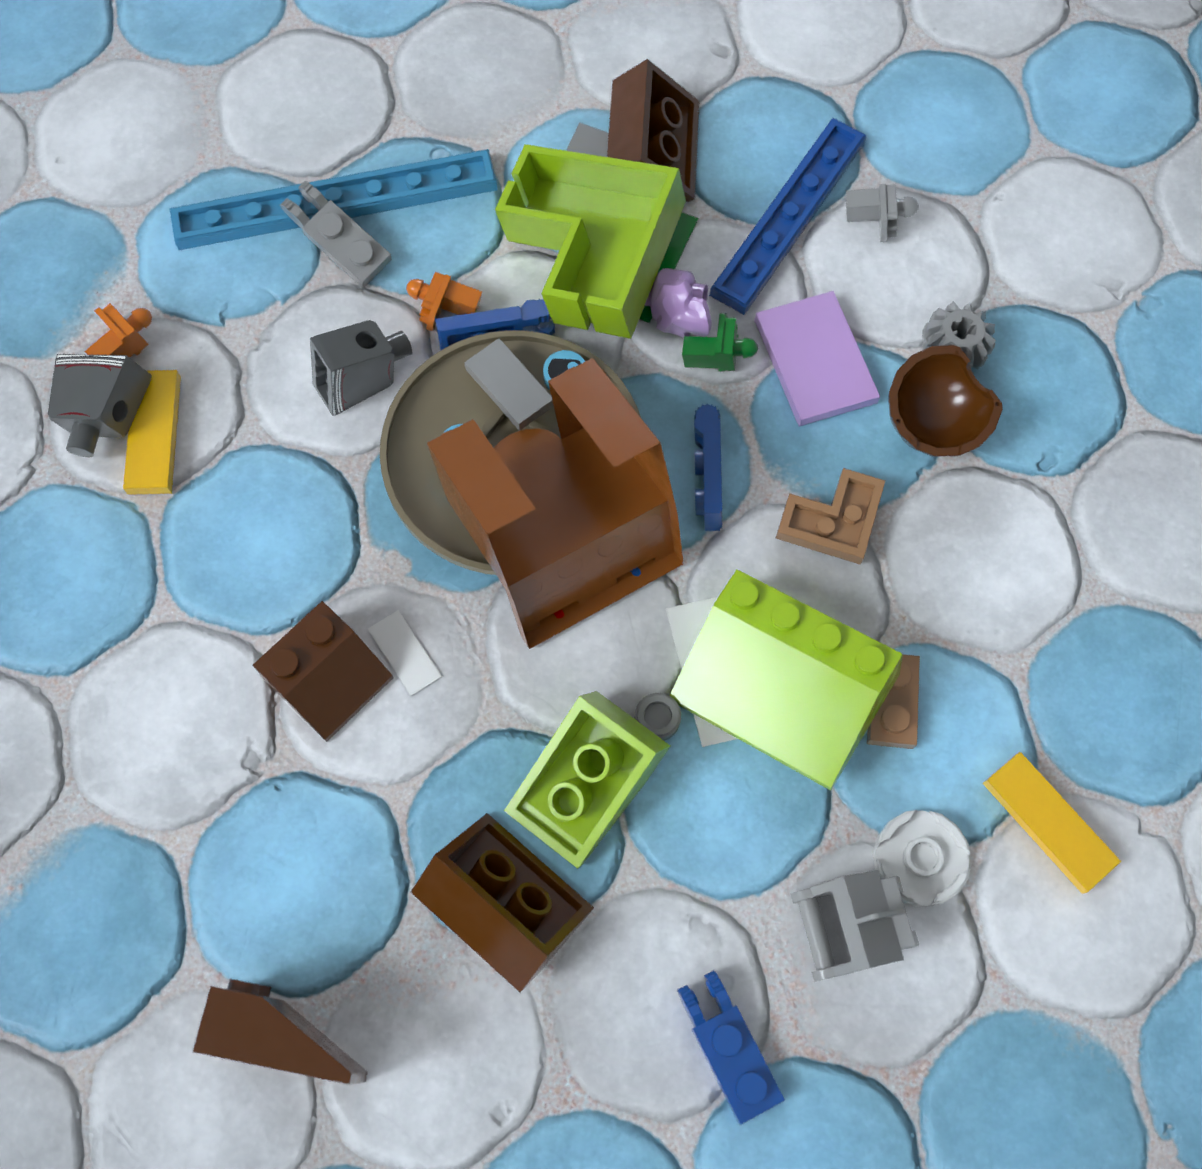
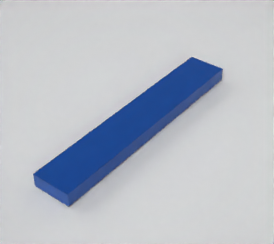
(787, 216)

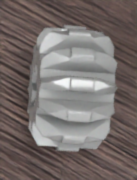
(963, 330)

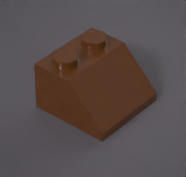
(323, 671)

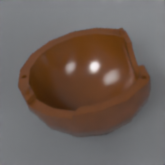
(941, 404)

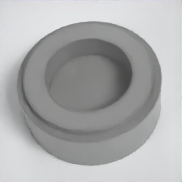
(659, 714)

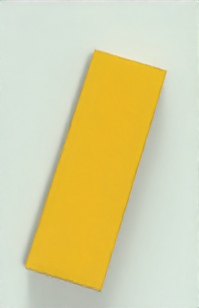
(153, 437)
(1051, 823)

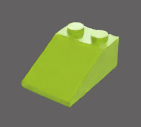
(586, 777)

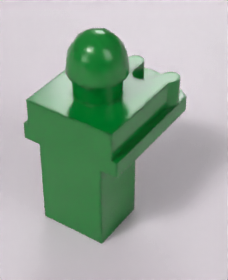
(718, 351)

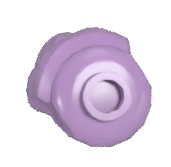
(679, 304)

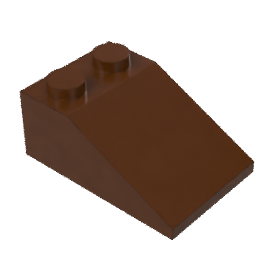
(269, 1033)

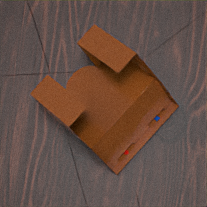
(566, 516)

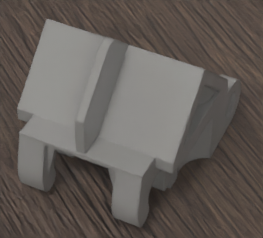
(871, 921)

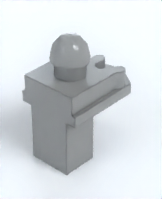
(879, 205)

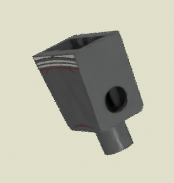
(354, 363)
(95, 397)

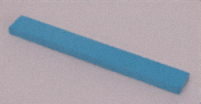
(354, 194)

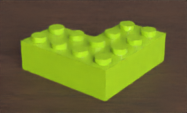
(607, 223)

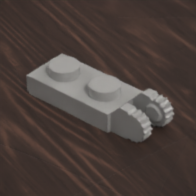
(338, 236)

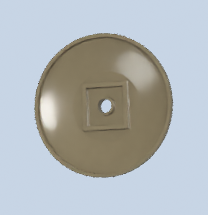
(446, 395)

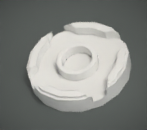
(925, 854)

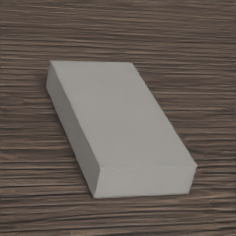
(509, 384)

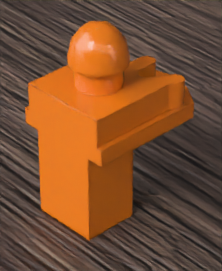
(445, 295)
(123, 333)

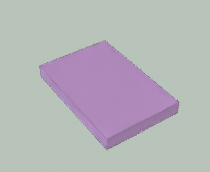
(816, 358)

